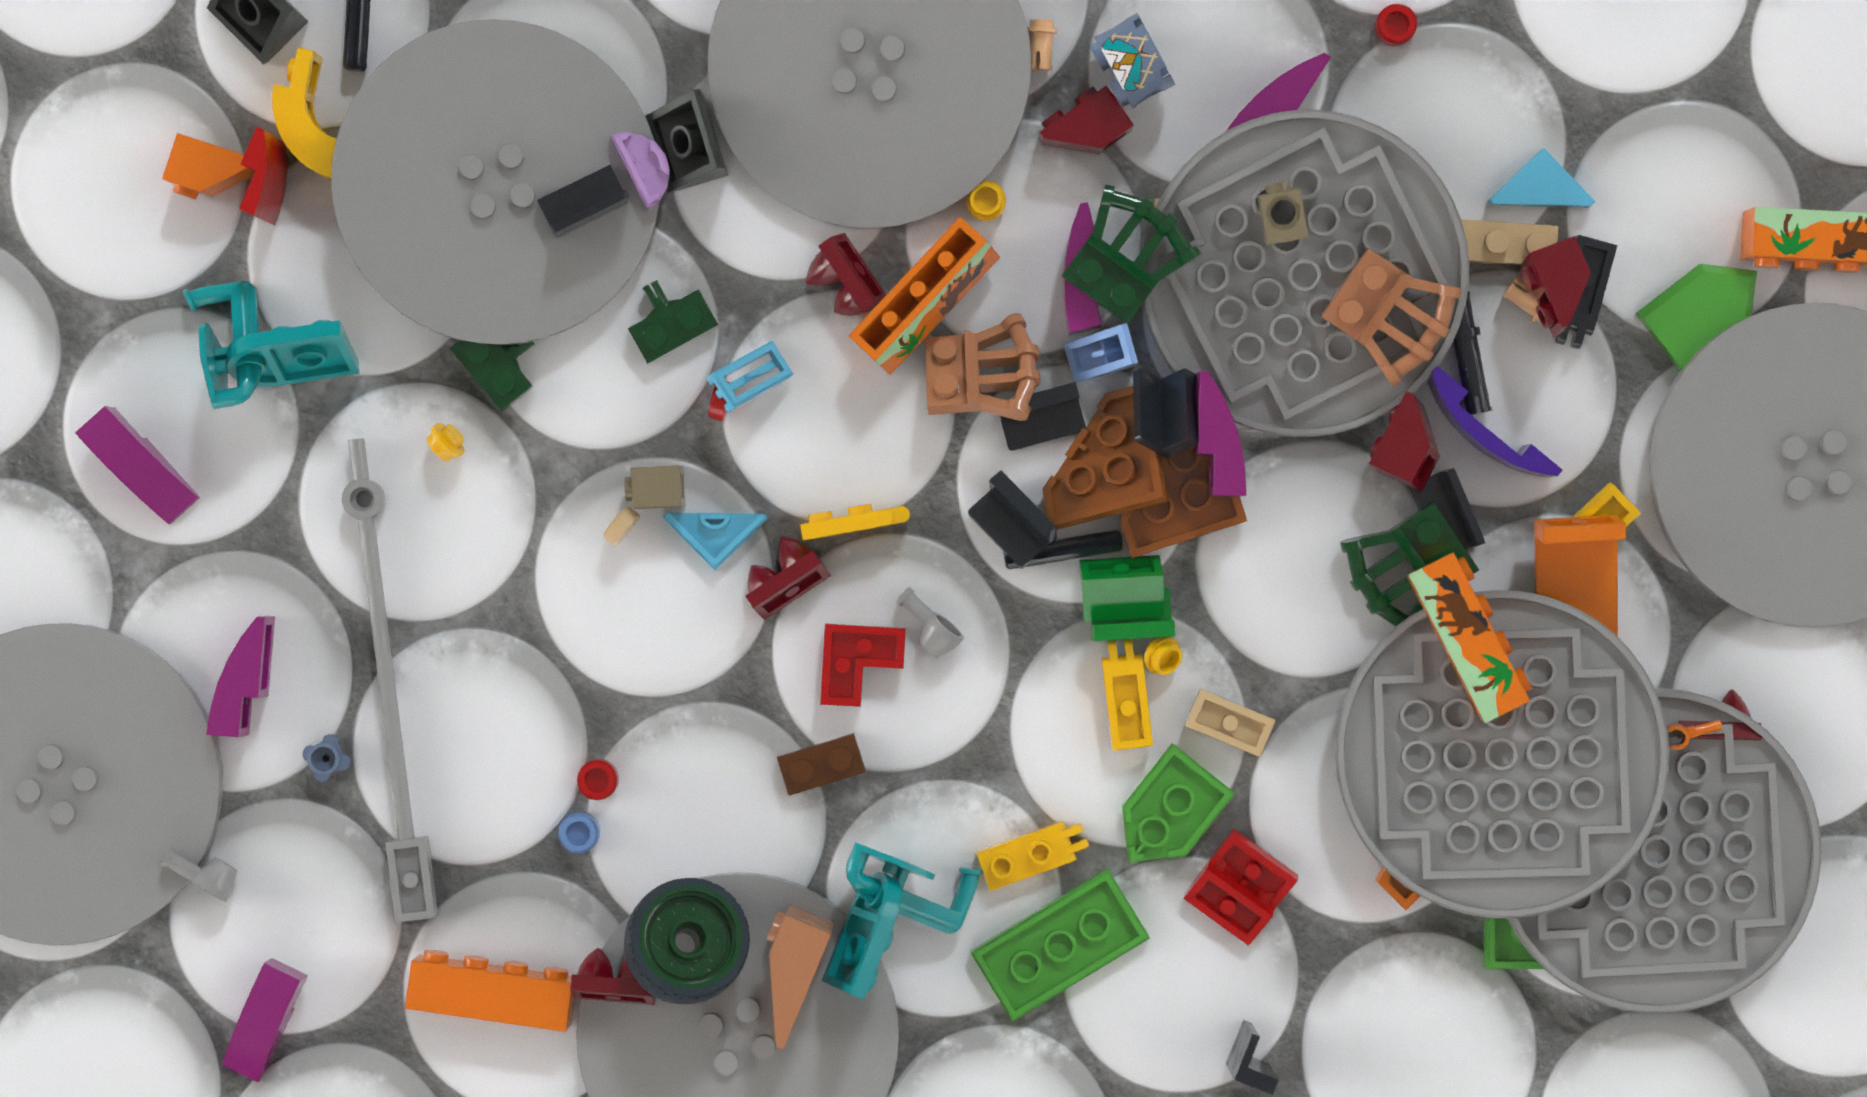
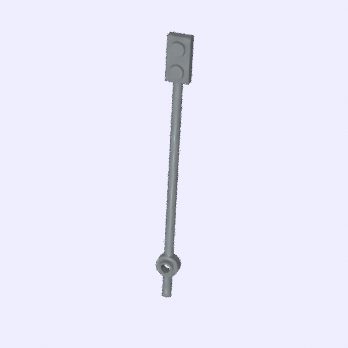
(409, 855)

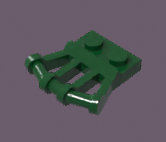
(1112, 277)
(1420, 539)

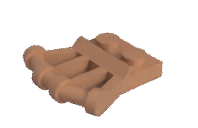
(1368, 298)
(955, 366)

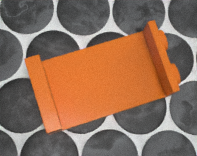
(1580, 563)

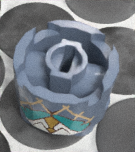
(1133, 62)

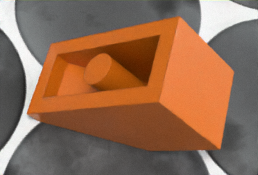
(203, 168)

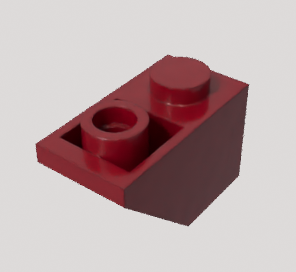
(1090, 126)
(1557, 280)
(1408, 445)

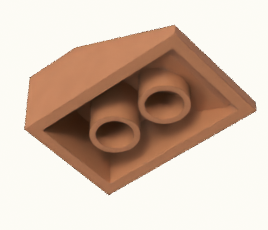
(796, 952)

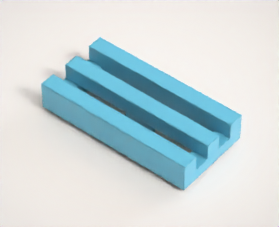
(726, 390)

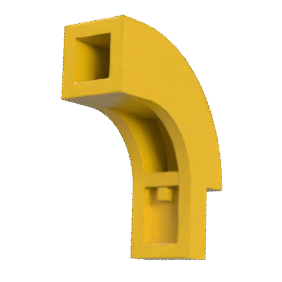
(296, 114)

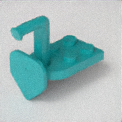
(266, 357)
(874, 912)

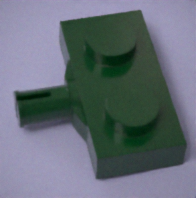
(671, 322)
(495, 369)

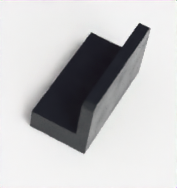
(583, 201)
(1165, 411)
(1052, 416)
(1451, 500)
(1013, 521)
(1245, 1067)

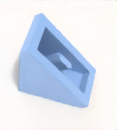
(1101, 353)

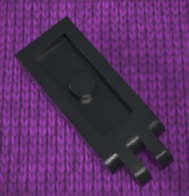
(1599, 258)

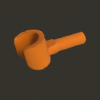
(1692, 732)

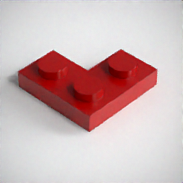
(848, 651)

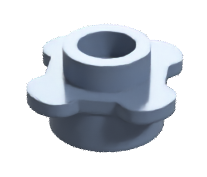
(321, 768)

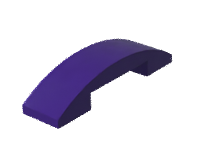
(1448, 396)

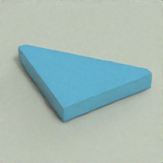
(1542, 184)
(715, 534)

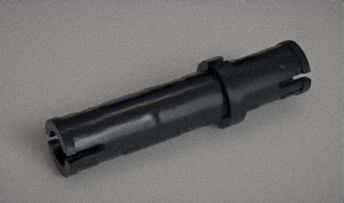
(1470, 362)

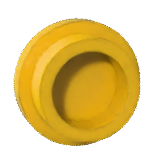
(986, 201)
(446, 441)
(1163, 656)

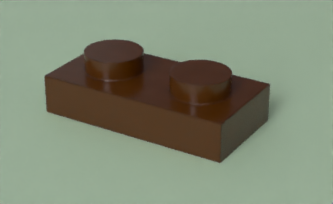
(821, 764)

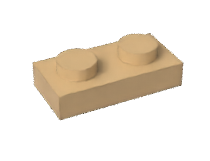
(1229, 722)

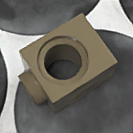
(1293, 229)
(655, 487)

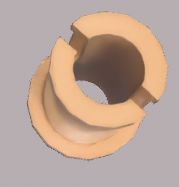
(1041, 43)
(1522, 298)

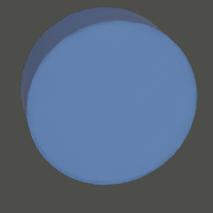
(579, 832)

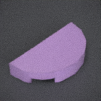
(644, 164)

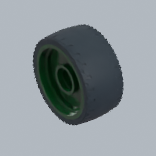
(705, 915)

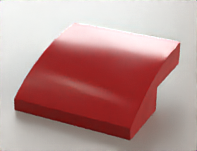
(266, 191)
(1241, 887)

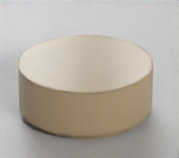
(621, 526)

